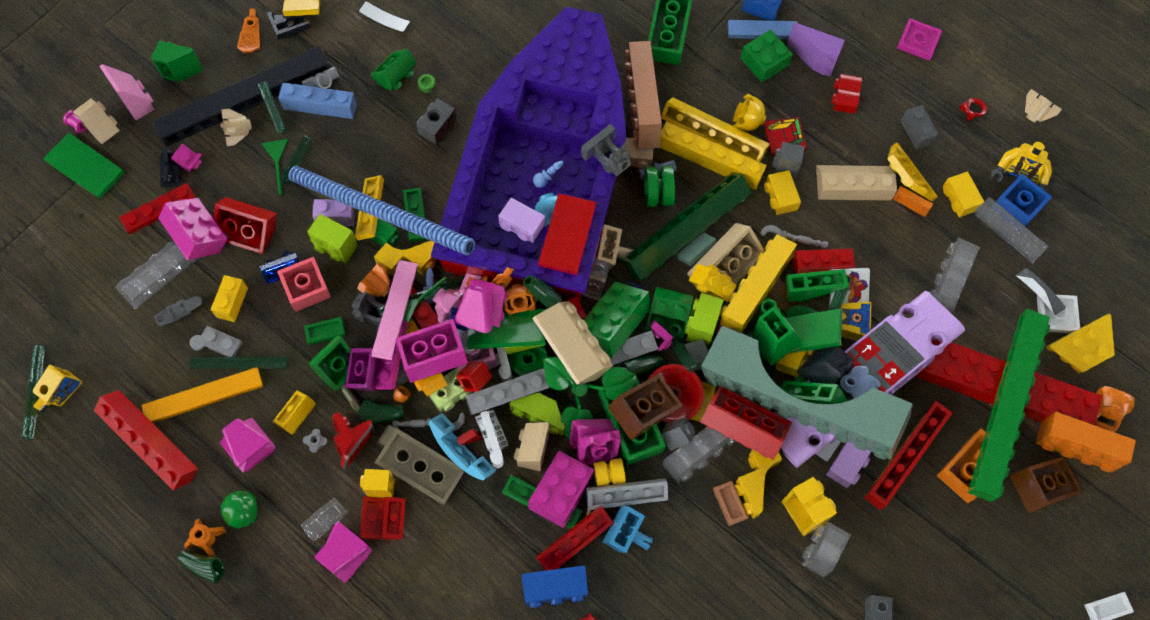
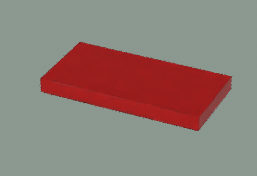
(567, 234)

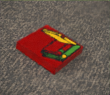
(784, 130)

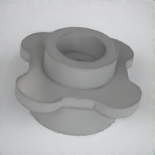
(315, 446)

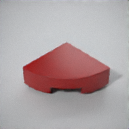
(469, 437)

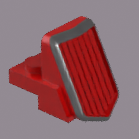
(350, 441)

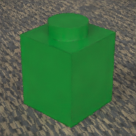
(385, 233)

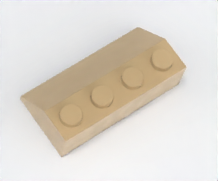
(855, 182)
(733, 253)
(573, 342)

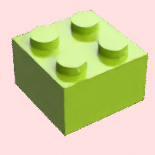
(332, 239)
(703, 318)

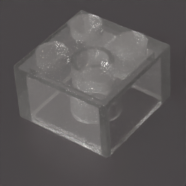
(826, 549)

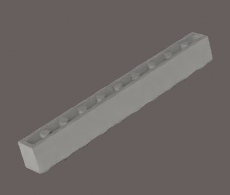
(536, 380)

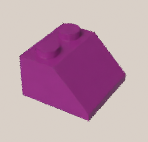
(362, 369)

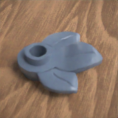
(861, 381)

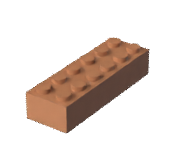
(643, 94)

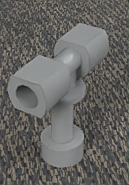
(323, 79)

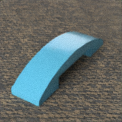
(459, 454)

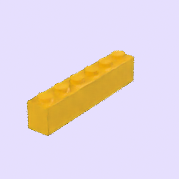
(714, 129)
(710, 154)
(758, 284)

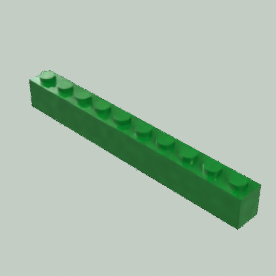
(1009, 406)

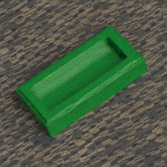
(324, 330)

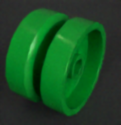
(659, 185)

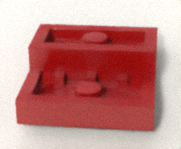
(382, 518)

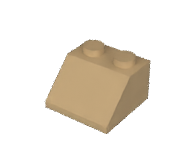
(533, 445)

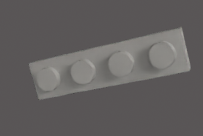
(627, 494)

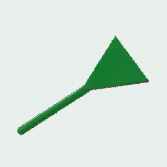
(275, 150)
(412, 304)

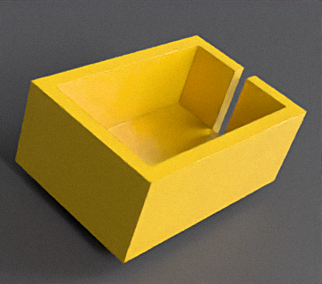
(809, 506)

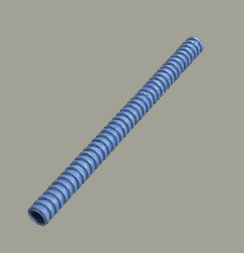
(383, 211)

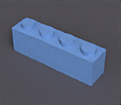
(317, 100)

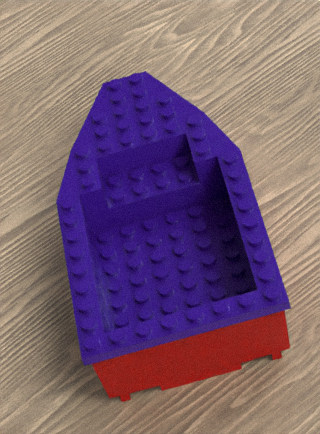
(533, 116)

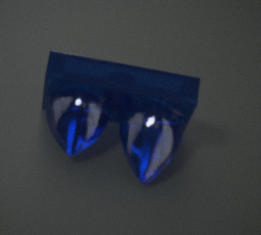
(270, 268)

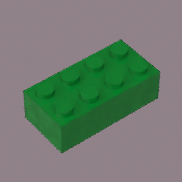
(669, 30)
(617, 316)
(639, 448)

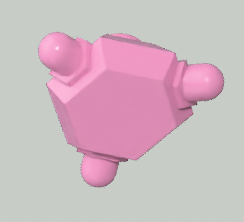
(447, 299)

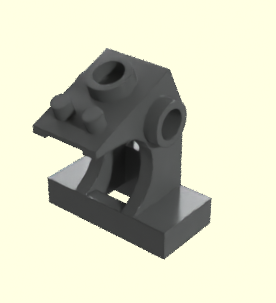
(602, 145)
(362, 307)

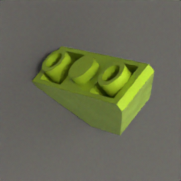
(539, 409)

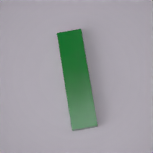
(522, 492)

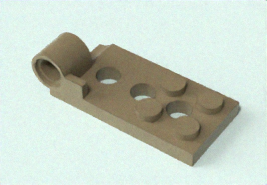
(395, 441)

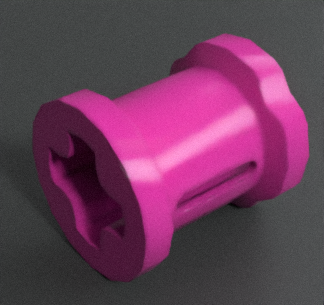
(71, 119)

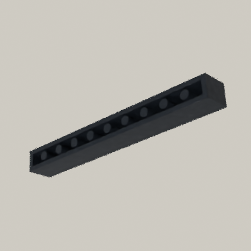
(238, 97)

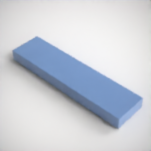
(754, 28)

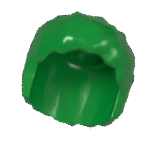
(239, 509)

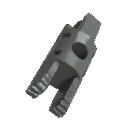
(178, 310)

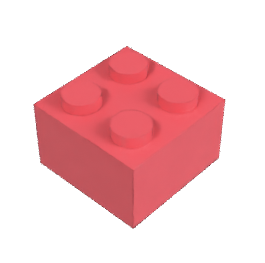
(304, 284)

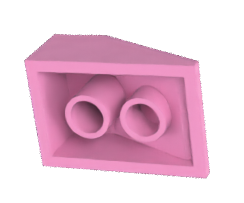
(129, 91)

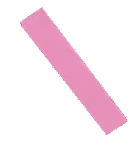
(394, 310)

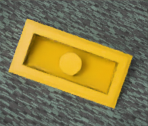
(294, 412)

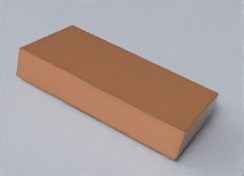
(730, 503)

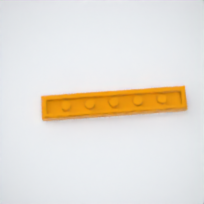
(203, 395)

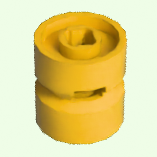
(607, 473)

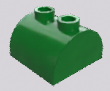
(394, 69)
(332, 363)

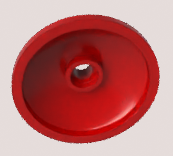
(688, 387)

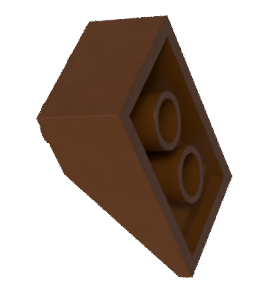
(644, 406)
(1045, 484)

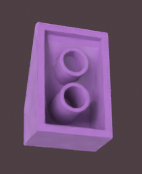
(815, 48)

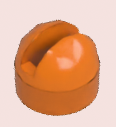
(401, 394)

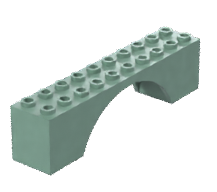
(870, 421)

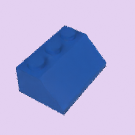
(555, 586)

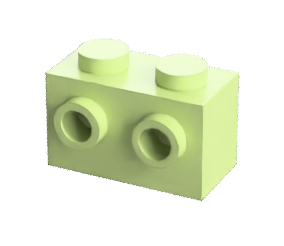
(447, 397)

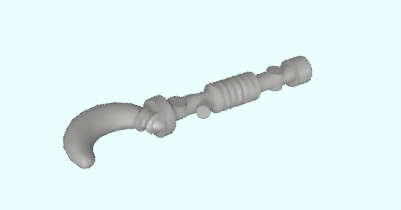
(801, 239)
(422, 423)

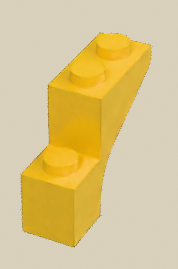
(420, 254)
(752, 484)

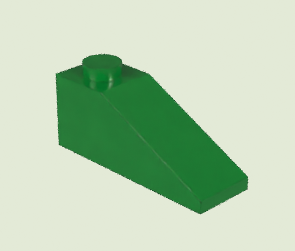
(814, 284)
(814, 392)

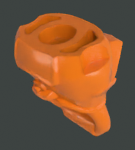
(519, 300)
(1113, 406)

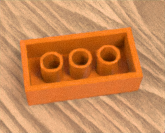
(1085, 442)

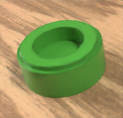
(426, 83)

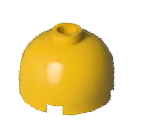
(749, 114)

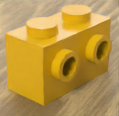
(712, 282)

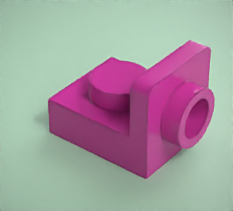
(186, 158)
(658, 331)

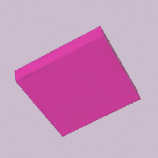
(919, 39)

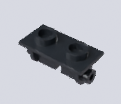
(168, 169)

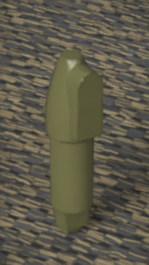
(355, 404)

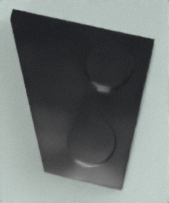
(288, 25)

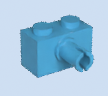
(625, 531)

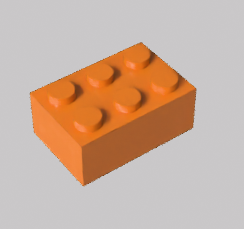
(960, 469)

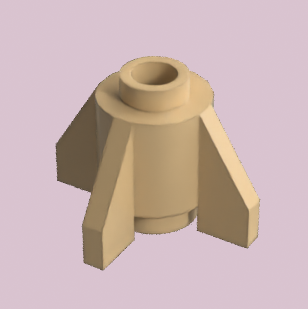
(1039, 108)
(236, 126)

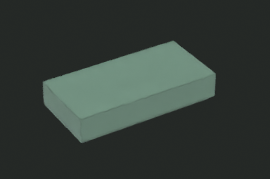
(696, 249)

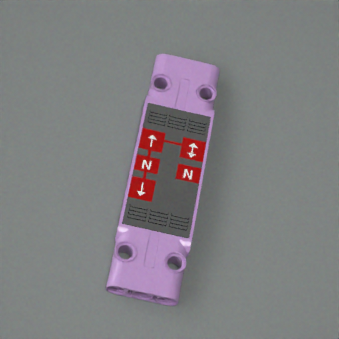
(894, 355)

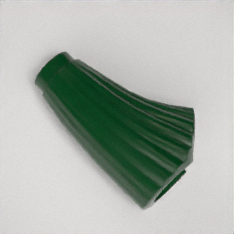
(542, 291)
(643, 364)
(379, 412)
(207, 567)

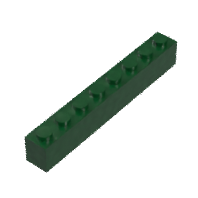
(686, 226)

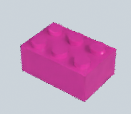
(192, 228)
(431, 350)
(561, 489)

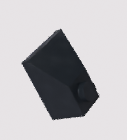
(826, 366)

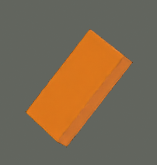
(912, 201)

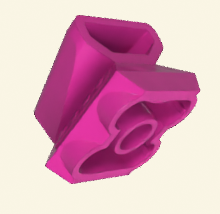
(481, 306)
(594, 440)
(246, 443)
(343, 552)

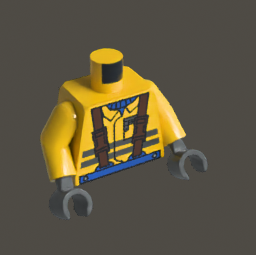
(1026, 160)

